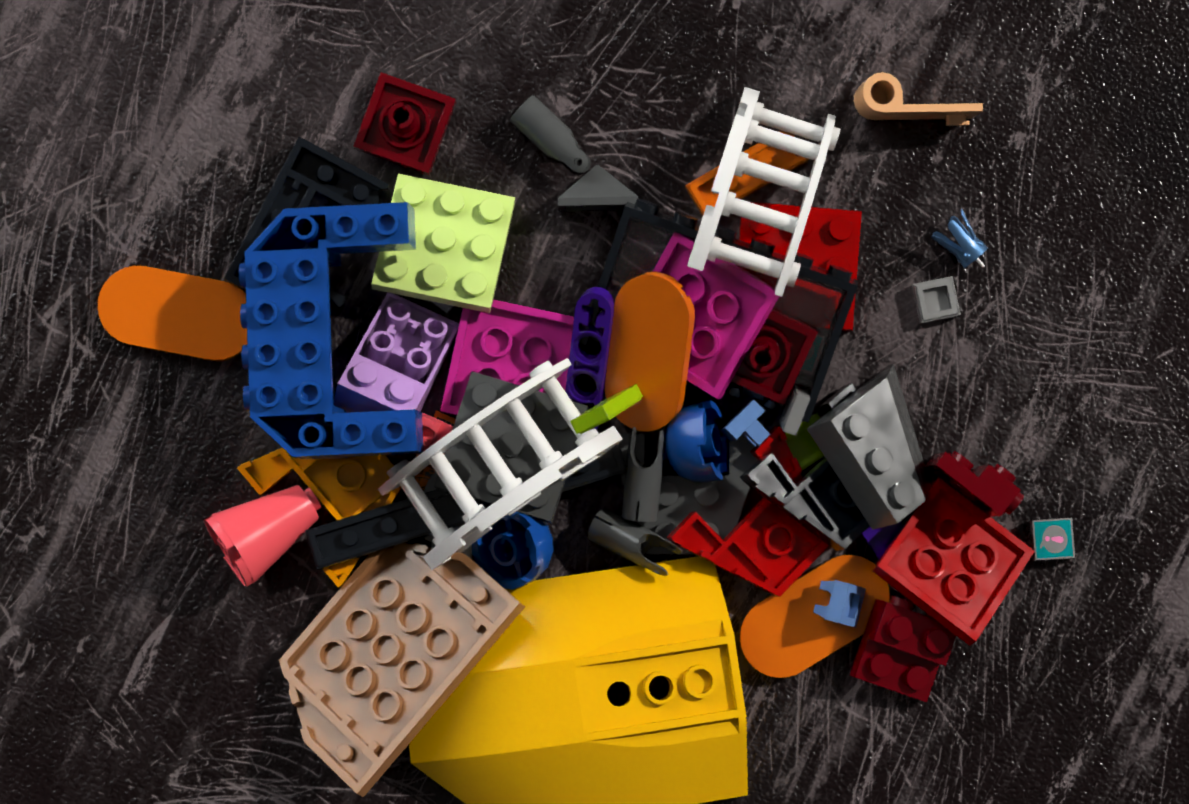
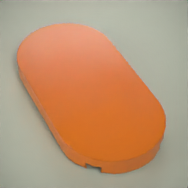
(173, 312)
(650, 348)
(784, 633)

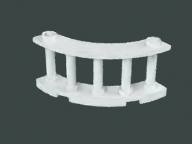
(735, 162)
(514, 491)

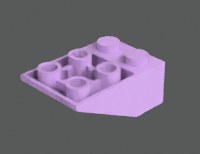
(396, 359)

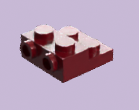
(985, 486)
(902, 649)

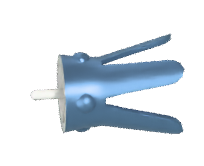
(971, 246)

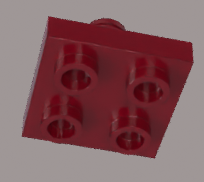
(404, 123)
(776, 357)

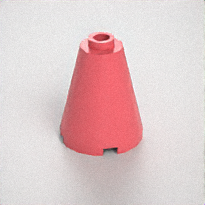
(262, 530)

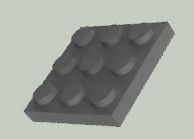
(510, 444)

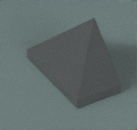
(596, 192)

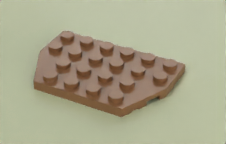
(390, 656)

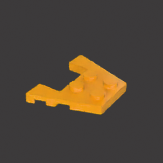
(340, 484)

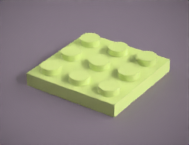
(457, 245)

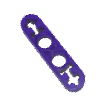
(581, 361)

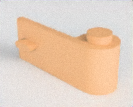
(882, 99)

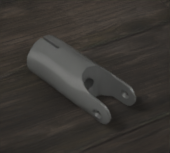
(549, 134)
(642, 484)
(628, 539)

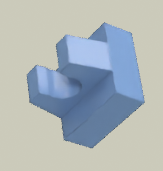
(747, 425)
(843, 604)

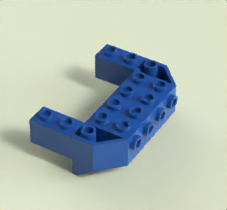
(291, 331)

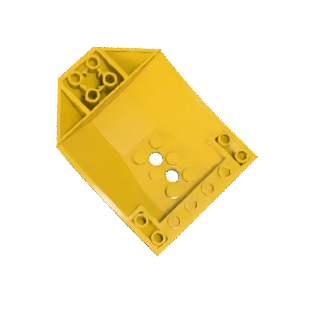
(537, 708)

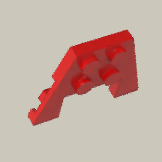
(767, 543)

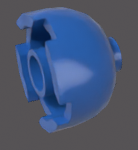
(695, 443)
(515, 550)

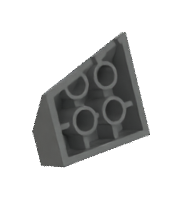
(875, 450)

